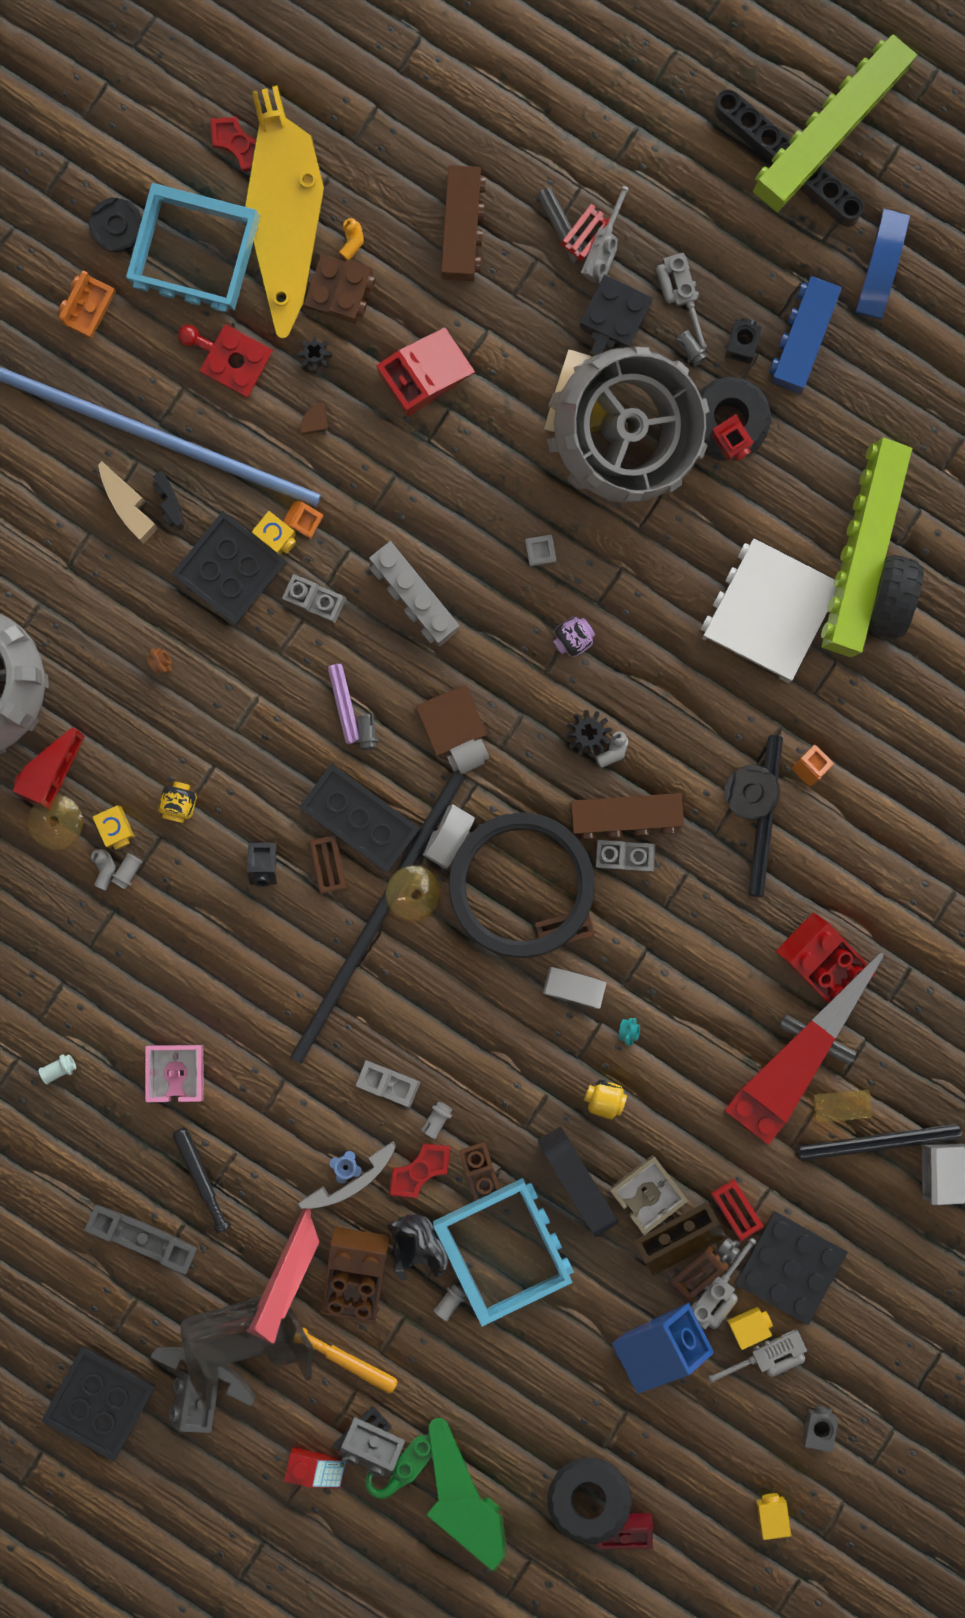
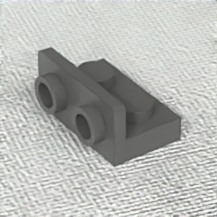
(188, 1411)
(371, 1448)

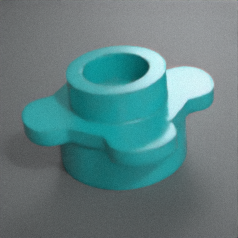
(629, 1031)

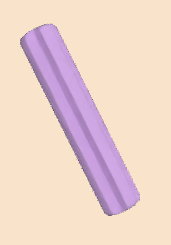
(343, 703)

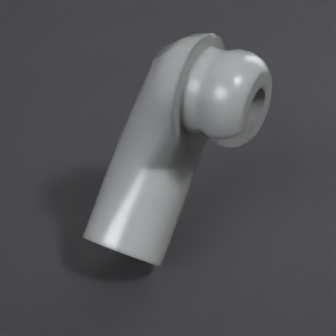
(616, 750)
(105, 866)

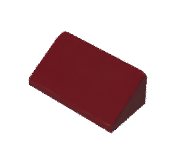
(634, 1535)

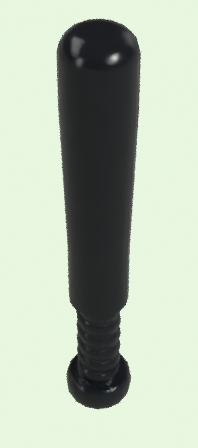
(197, 1171)

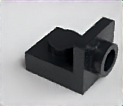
(262, 864)

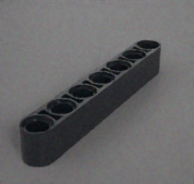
(764, 127)

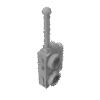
(603, 247)
(685, 287)
(716, 1291)
(770, 1351)

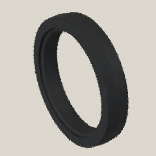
(507, 823)

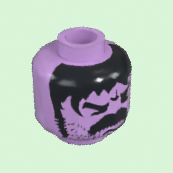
(573, 636)

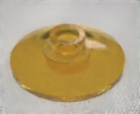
(68, 827)
(404, 883)

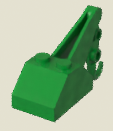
(459, 1509)

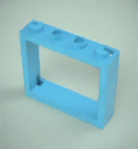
(207, 205)
(525, 1297)

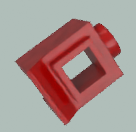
(721, 431)

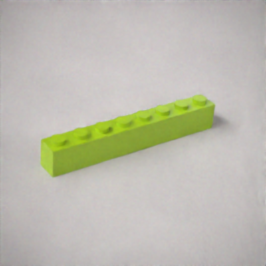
(834, 123)
(866, 547)

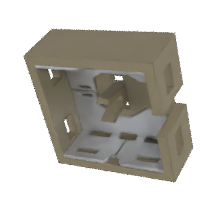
(659, 1186)

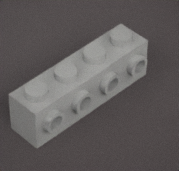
(414, 593)

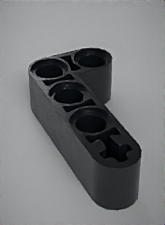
(577, 1181)

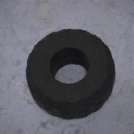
(744, 397)
(896, 597)
(561, 1500)

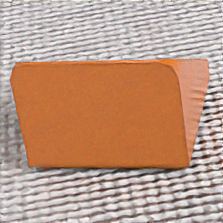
(303, 518)
(812, 765)

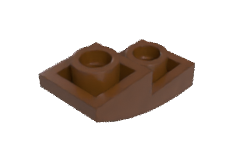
(479, 1170)

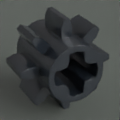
(315, 347)

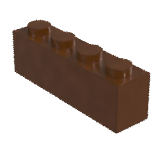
(461, 223)
(627, 814)

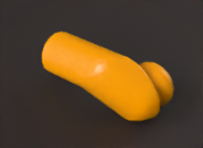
(354, 238)

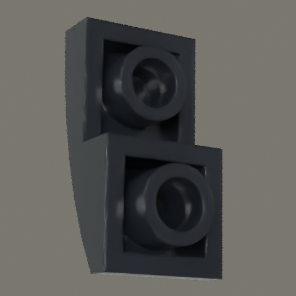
(172, 508)

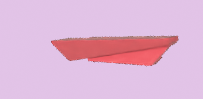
(285, 1278)

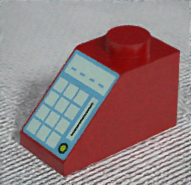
(314, 1469)

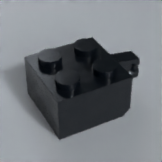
(615, 315)

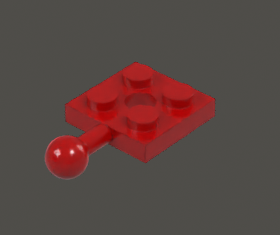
(229, 343)

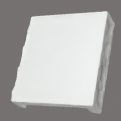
(770, 609)

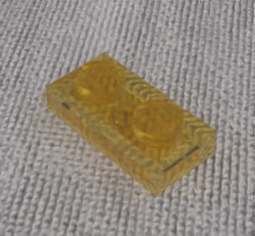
(842, 1105)

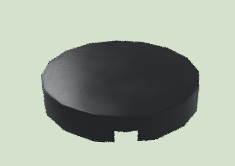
(115, 224)
(752, 792)

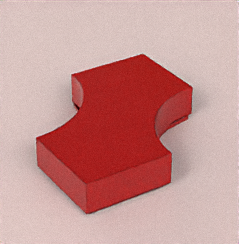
(230, 137)
(430, 1162)

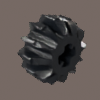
(594, 726)

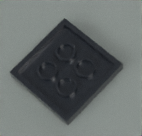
(229, 568)
(791, 1267)
(98, 1403)

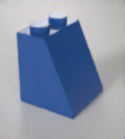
(663, 1349)

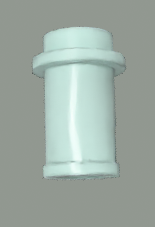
(63, 1066)

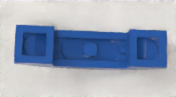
(883, 264)

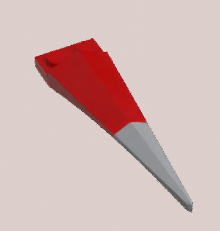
(775, 1090)

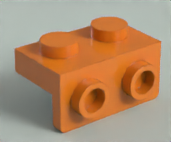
(85, 304)

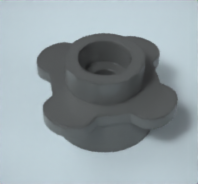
(728, 1251)

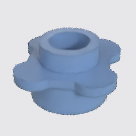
(338, 1163)

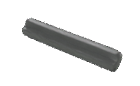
(557, 218)
(836, 1050)

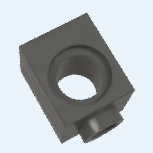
(820, 1441)

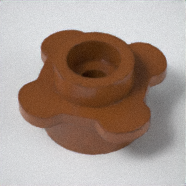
(159, 661)

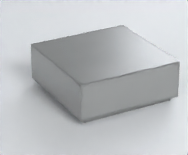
(540, 550)

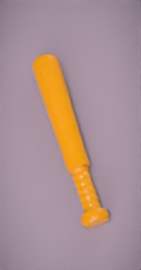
(356, 1366)

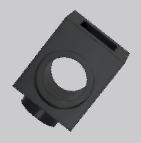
(742, 352)

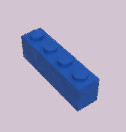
(805, 335)

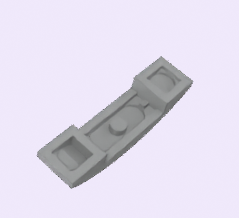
(322, 1198)

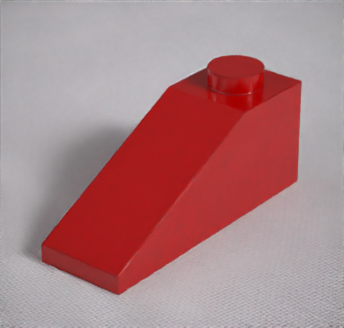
(46, 772)

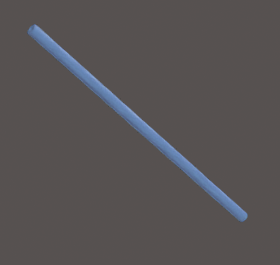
(159, 437)

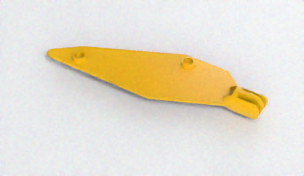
(288, 197)

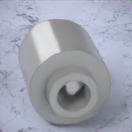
(468, 756)

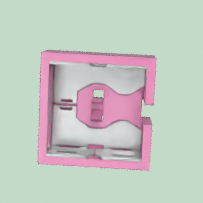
(163, 1083)

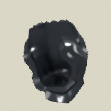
(417, 1243)

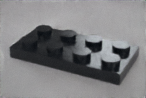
(359, 818)

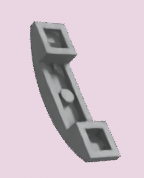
(141, 1238)
(238, 1386)

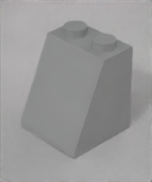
(943, 1173)

